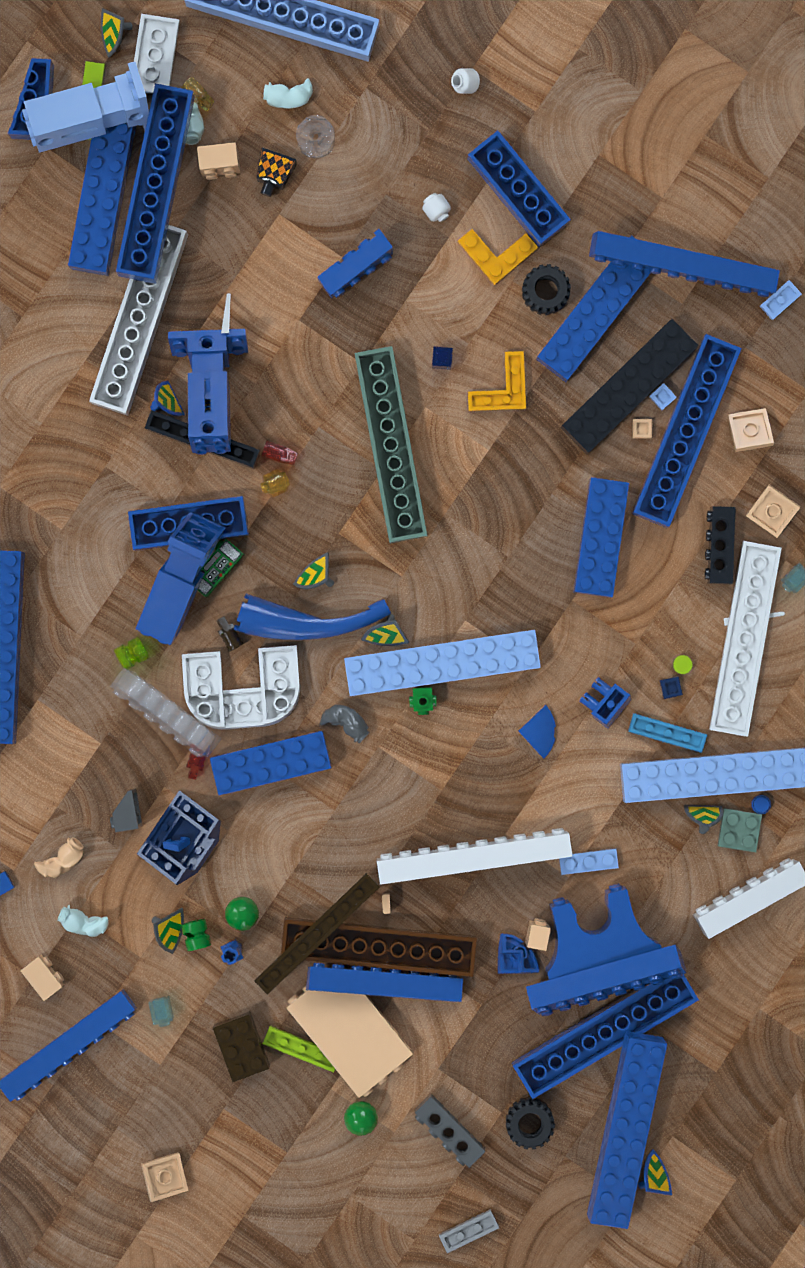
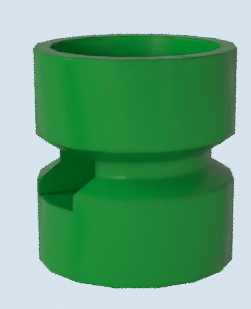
(196, 935)

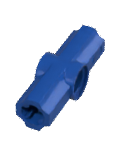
(231, 952)

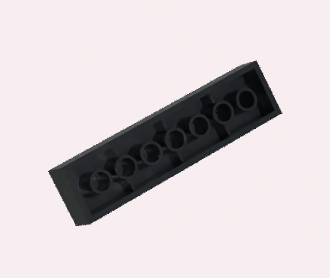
(629, 386)

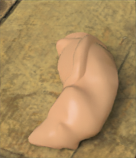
(68, 856)

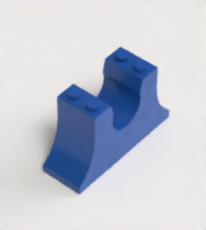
(585, 949)

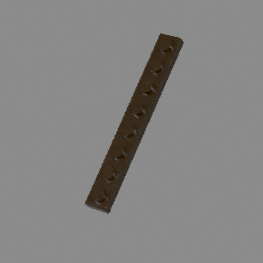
(316, 933)

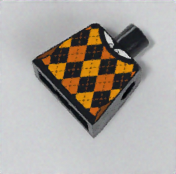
(274, 170)

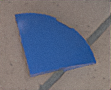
(540, 731)
(514, 957)

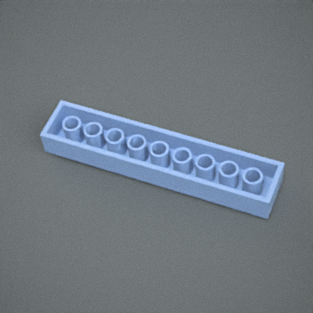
(302, 21)
(442, 663)
(713, 775)

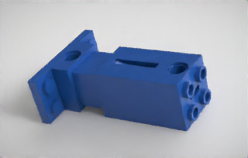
(208, 384)
(179, 578)

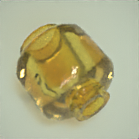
(275, 483)

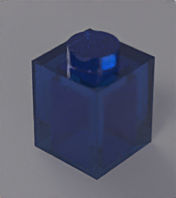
(442, 358)

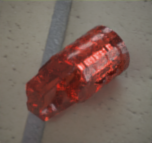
(279, 453)
(195, 764)

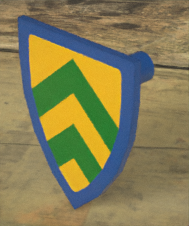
(166, 399)
(655, 1176)

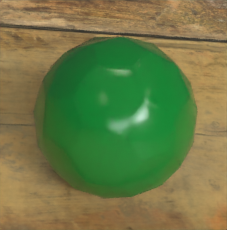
(241, 913)
(360, 1118)

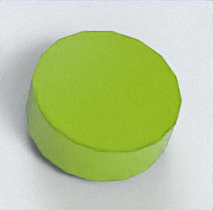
(682, 664)

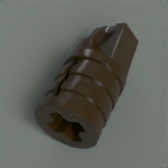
(229, 635)

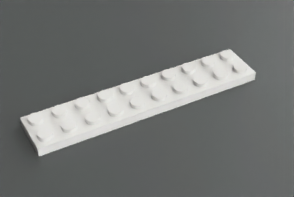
(745, 638)

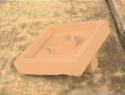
(750, 430)
(773, 511)
(164, 1177)

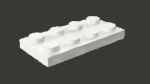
(156, 50)

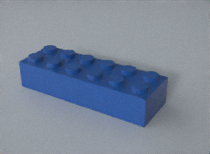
(518, 188)
(154, 526)
(601, 537)
(270, 762)

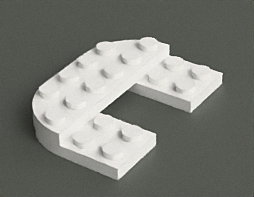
(247, 706)

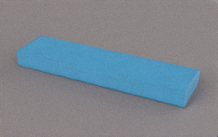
(667, 733)

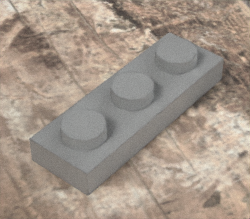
(468, 1231)

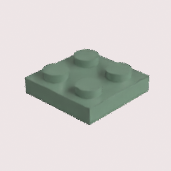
(739, 830)

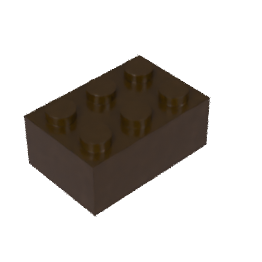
(241, 1046)

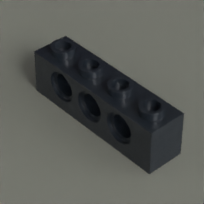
(727, 516)

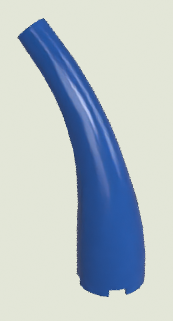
(276, 621)

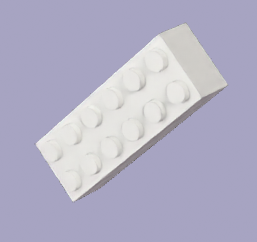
(750, 898)

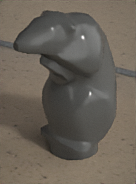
(351, 721)

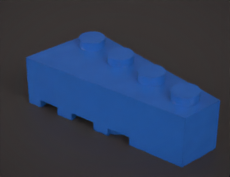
(36, 84)
(356, 264)

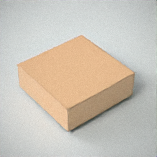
(642, 429)
(386, 903)

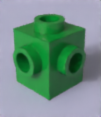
(419, 693)

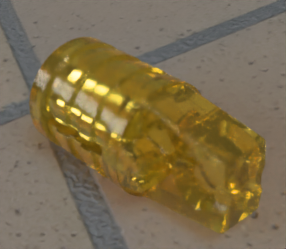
(201, 96)

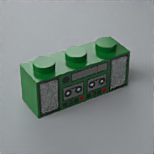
(219, 566)

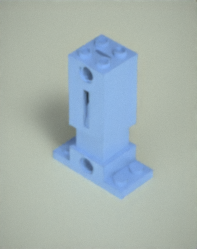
(86, 111)

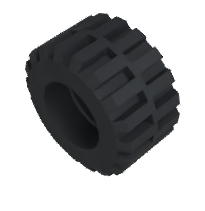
(546, 273)
(534, 1139)

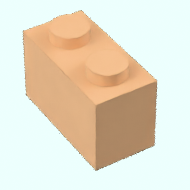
(538, 934)
(43, 977)

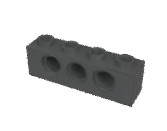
(432, 1106)

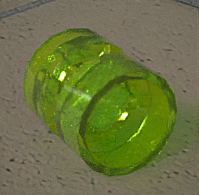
(131, 653)

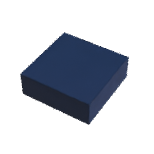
(671, 687)

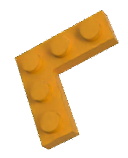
(496, 267)
(510, 399)

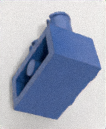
(610, 706)

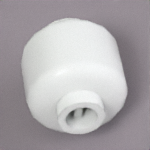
(465, 81)
(436, 207)

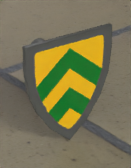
(112, 30)
(315, 574)
(386, 633)
(704, 815)
(169, 930)

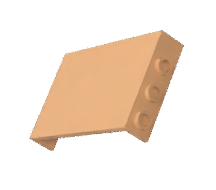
(351, 1036)

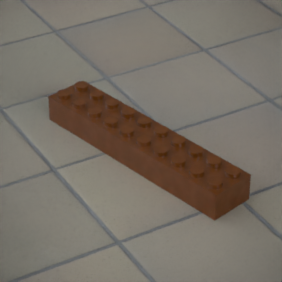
(389, 947)

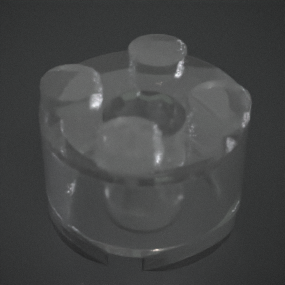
(326, 137)

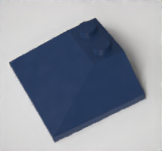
(181, 819)

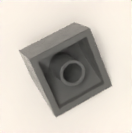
(127, 813)

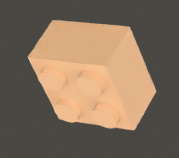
(218, 160)

